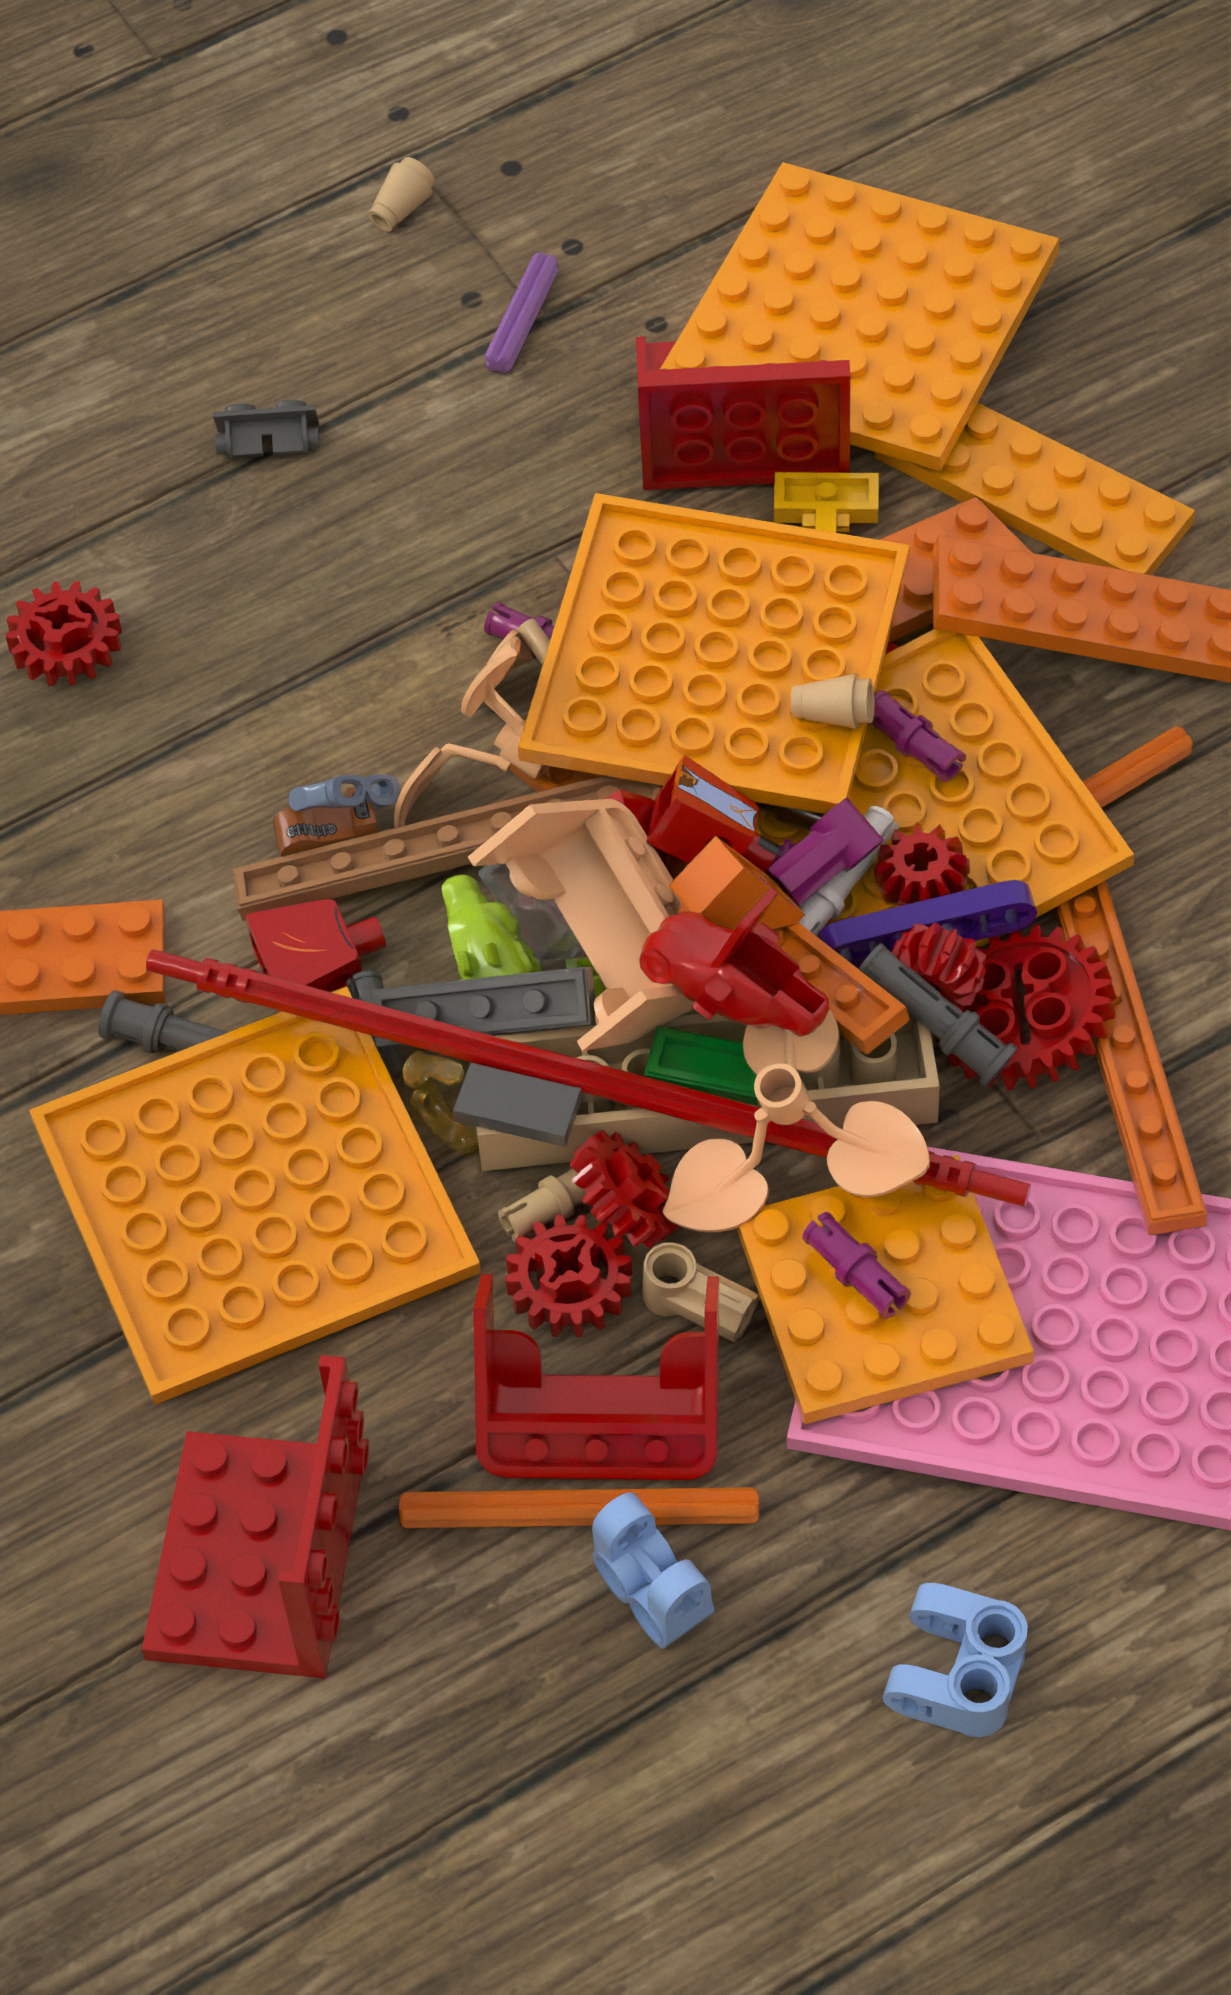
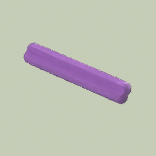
(521, 313)

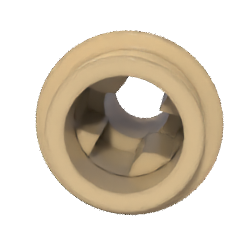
(401, 193)
(835, 701)

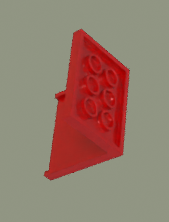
(739, 420)
(261, 1544)

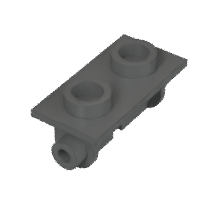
(247, 427)

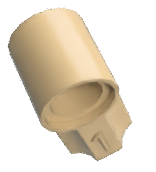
(689, 1294)

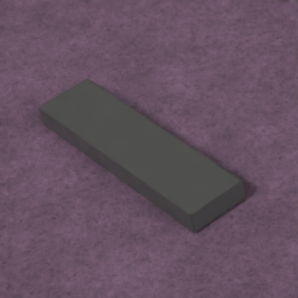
(499, 1002)

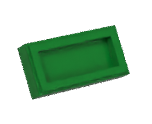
(701, 1064)

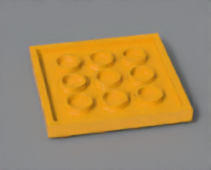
(838, 1345)

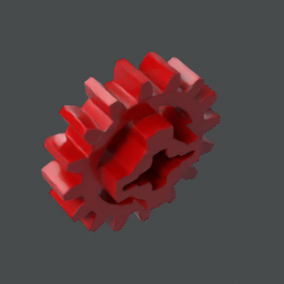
(63, 633)
(623, 1188)
(568, 1275)

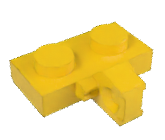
(826, 499)

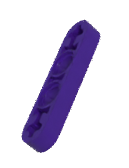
(976, 911)

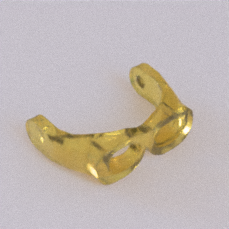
(437, 1114)

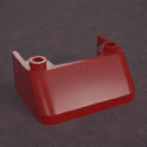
(595, 1422)

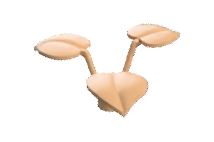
(508, 656)
(872, 1157)

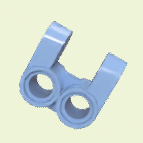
(643, 1571)
(940, 1697)

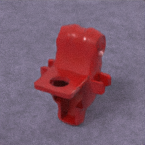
(734, 971)

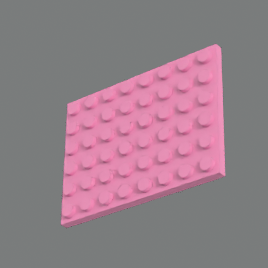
(1124, 1370)

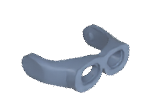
(328, 792)

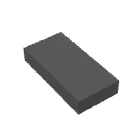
(517, 1104)

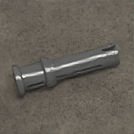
(150, 1026)
(957, 1030)

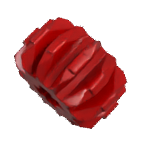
(920, 851)
(944, 961)

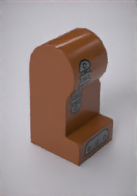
(322, 826)

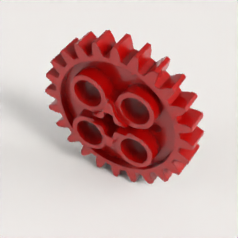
(1063, 1003)

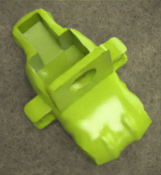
(484, 933)

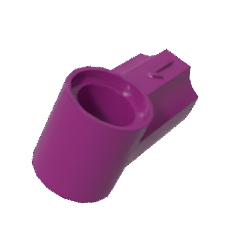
(834, 845)

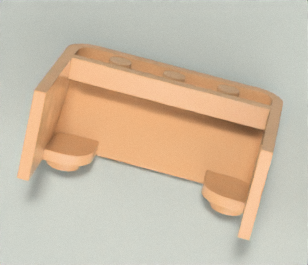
(610, 893)

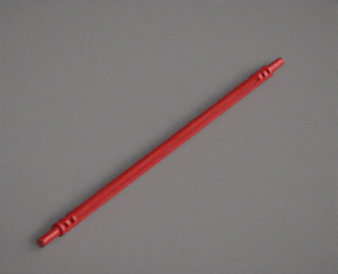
(503, 1054)

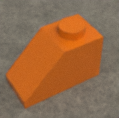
(728, 886)

